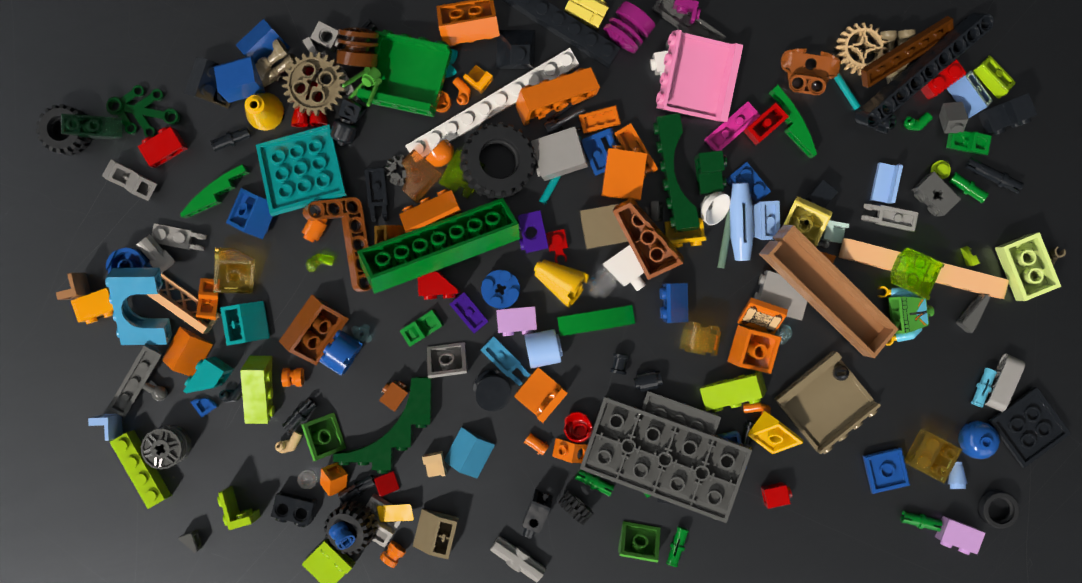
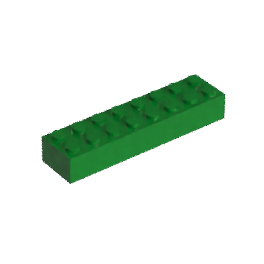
(438, 245)

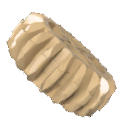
(864, 33)

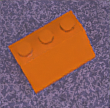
(467, 21)
(430, 211)

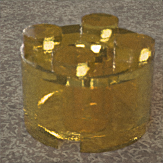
(700, 339)

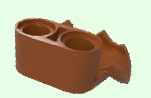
(794, 64)

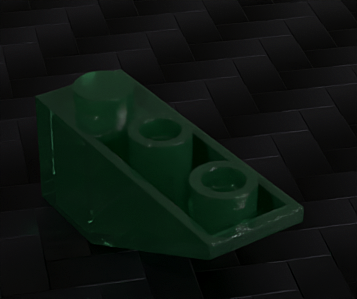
(91, 126)

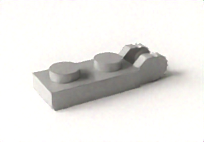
(892, 217)
(176, 237)

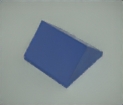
(259, 41)
(238, 79)

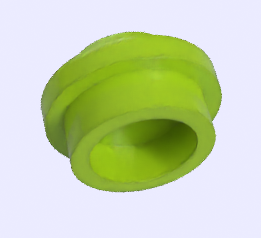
(941, 168)

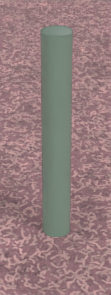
(725, 243)

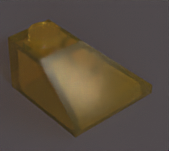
(232, 271)

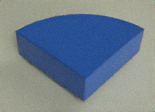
(204, 406)

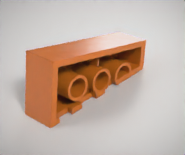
(556, 94)

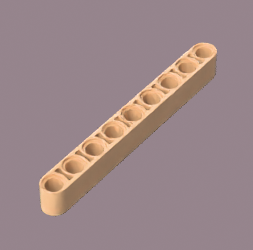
(948, 275)

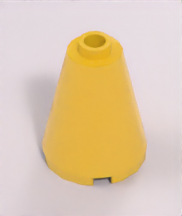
(264, 111)
(561, 280)

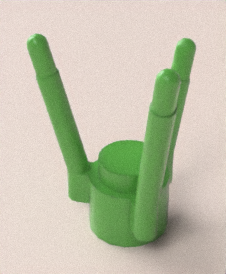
(370, 77)

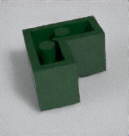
(709, 172)

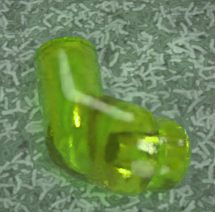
(316, 260)

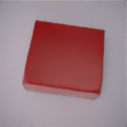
(386, 483)

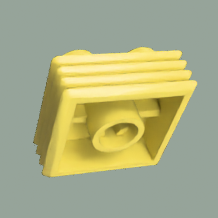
(816, 215)

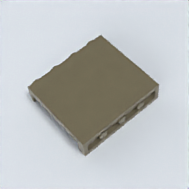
(825, 406)

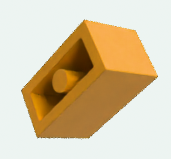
(92, 306)

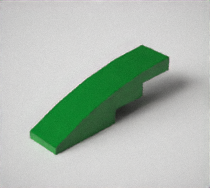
(797, 128)
(210, 195)
(596, 320)

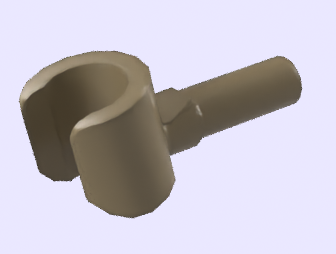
(1053, 253)

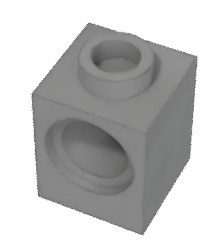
(319, 33)

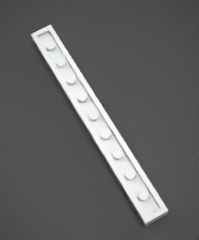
(492, 104)

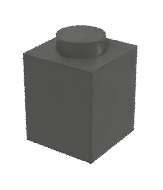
(953, 117)

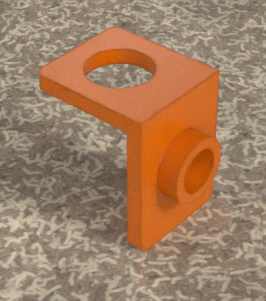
(568, 451)

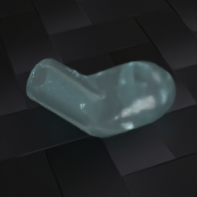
(785, 333)

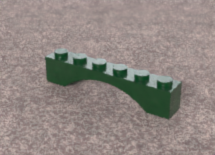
(683, 211)

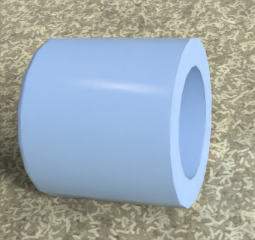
(543, 348)

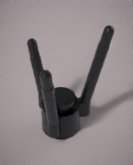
(554, 126)

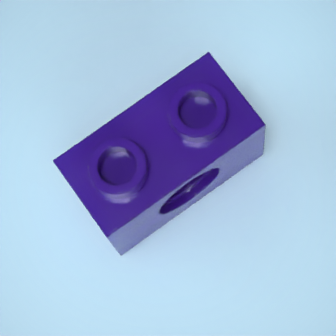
(533, 220)

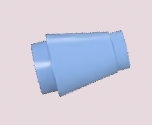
(957, 477)

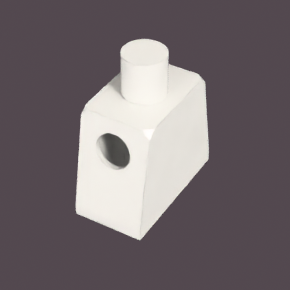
(626, 268)

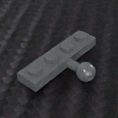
(681, 21)
(136, 380)

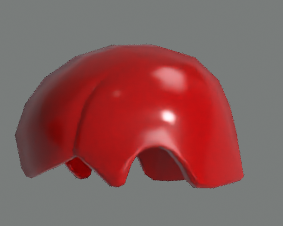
(578, 427)

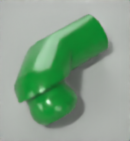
(917, 124)

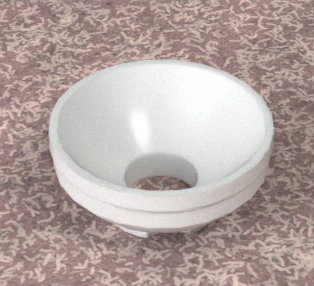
(714, 207)

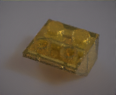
(932, 455)

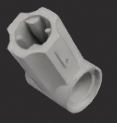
(156, 255)

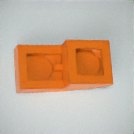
(207, 300)

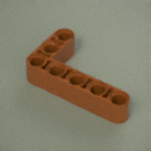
(349, 234)

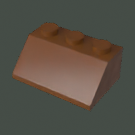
(313, 330)

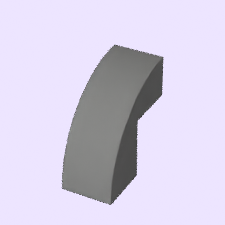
(129, 179)

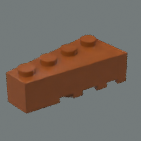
(647, 241)

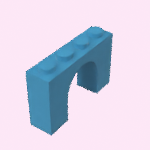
(131, 327)

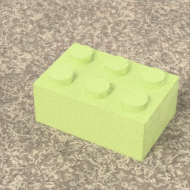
(1028, 267)

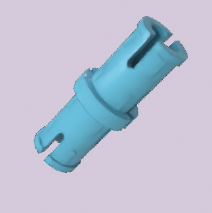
(984, 387)

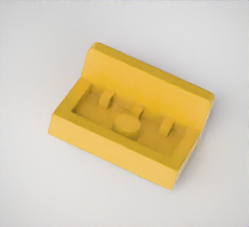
(693, 237)

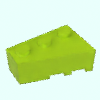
(257, 389)
(733, 392)

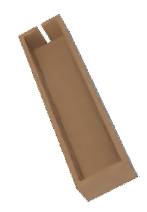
(828, 291)

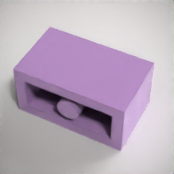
(516, 319)
(960, 535)

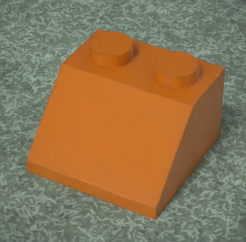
(754, 349)

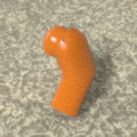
(464, 91)
(756, 407)

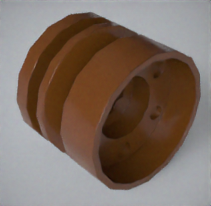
(357, 47)

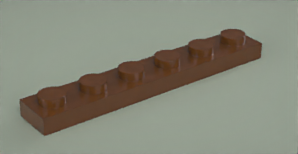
(905, 52)

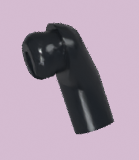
(231, 395)

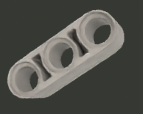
(1005, 382)

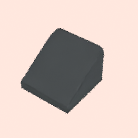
(192, 540)

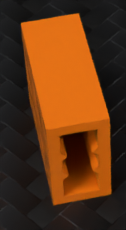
(624, 173)

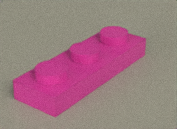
(732, 128)

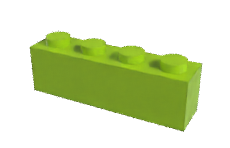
(144, 477)

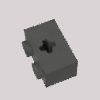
(945, 196)

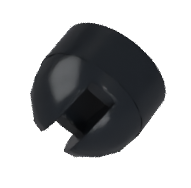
(840, 368)

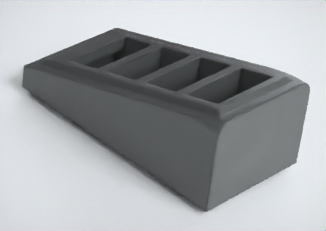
(970, 318)

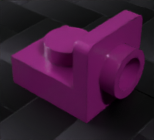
(686, 6)

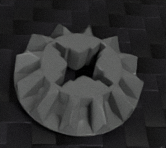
(391, 165)

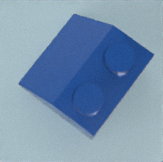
(250, 214)

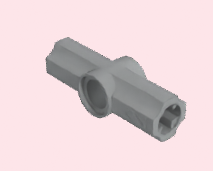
(518, 559)

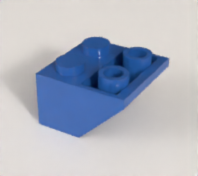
(674, 302)

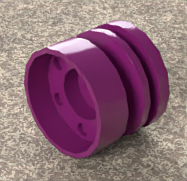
(631, 23)

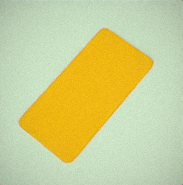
(393, 513)

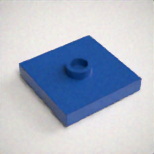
(886, 470)

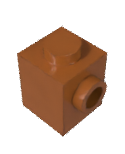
(394, 394)

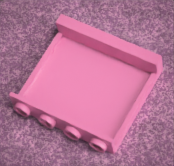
(699, 76)

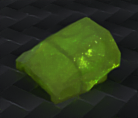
(915, 272)

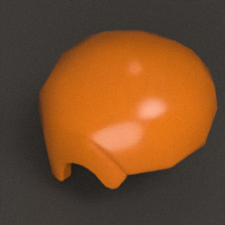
(441, 154)

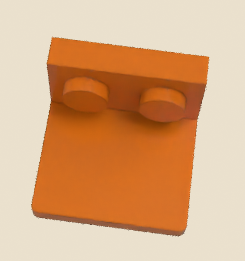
(540, 394)

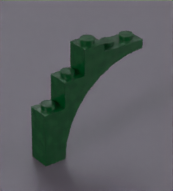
(381, 452)

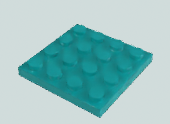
(300, 170)

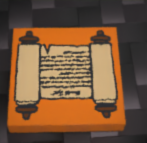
(762, 316)

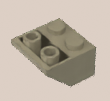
(435, 533)

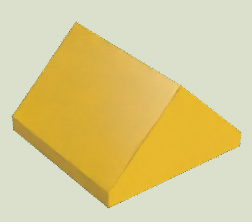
(773, 434)

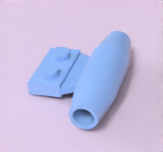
(750, 220)

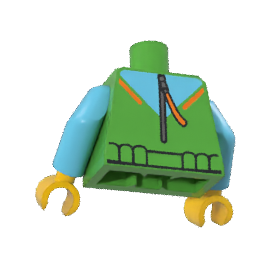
(907, 313)

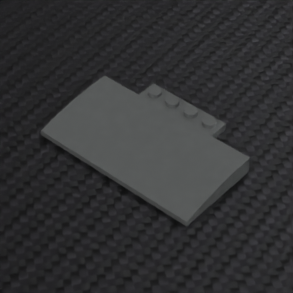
(667, 453)

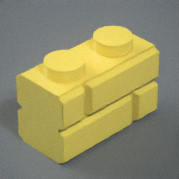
(588, 11)

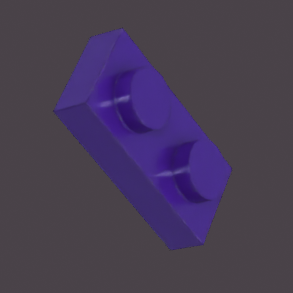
(469, 312)

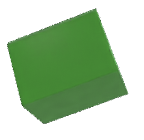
(323, 436)
(639, 542)

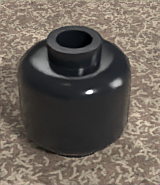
(343, 131)

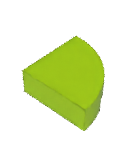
(969, 259)

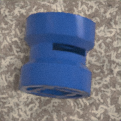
(341, 535)

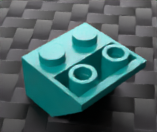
(245, 322)
(209, 374)

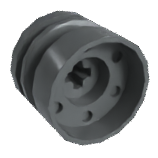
(175, 442)

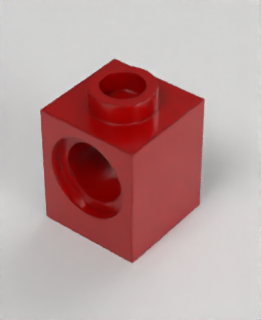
(776, 495)

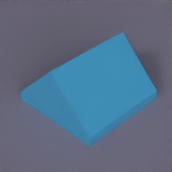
(469, 453)

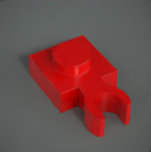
(557, 242)

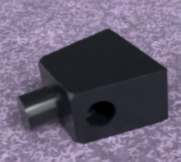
(536, 513)

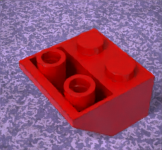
(436, 284)

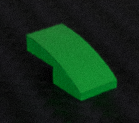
(969, 142)
(422, 327)

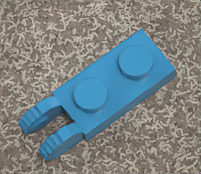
(504, 359)

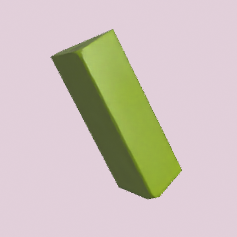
(994, 77)

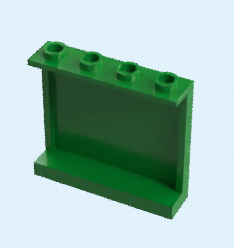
(410, 73)

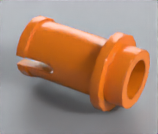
(536, 444)

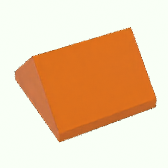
(186, 352)

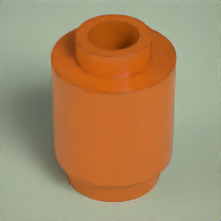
(314, 229)

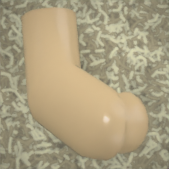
(289, 445)

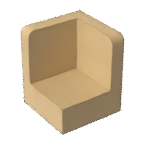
(435, 464)

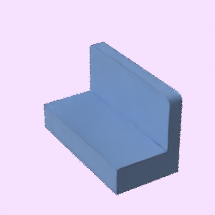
(971, 93)

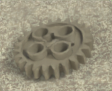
(298, 76)

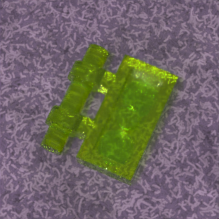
(453, 177)

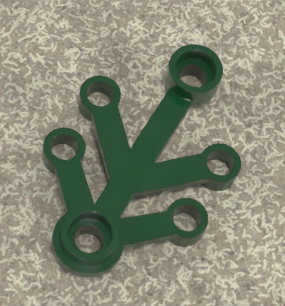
(140, 109)

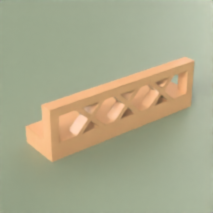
(179, 310)

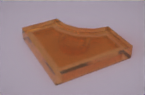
(420, 175)

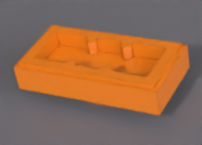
(599, 119)

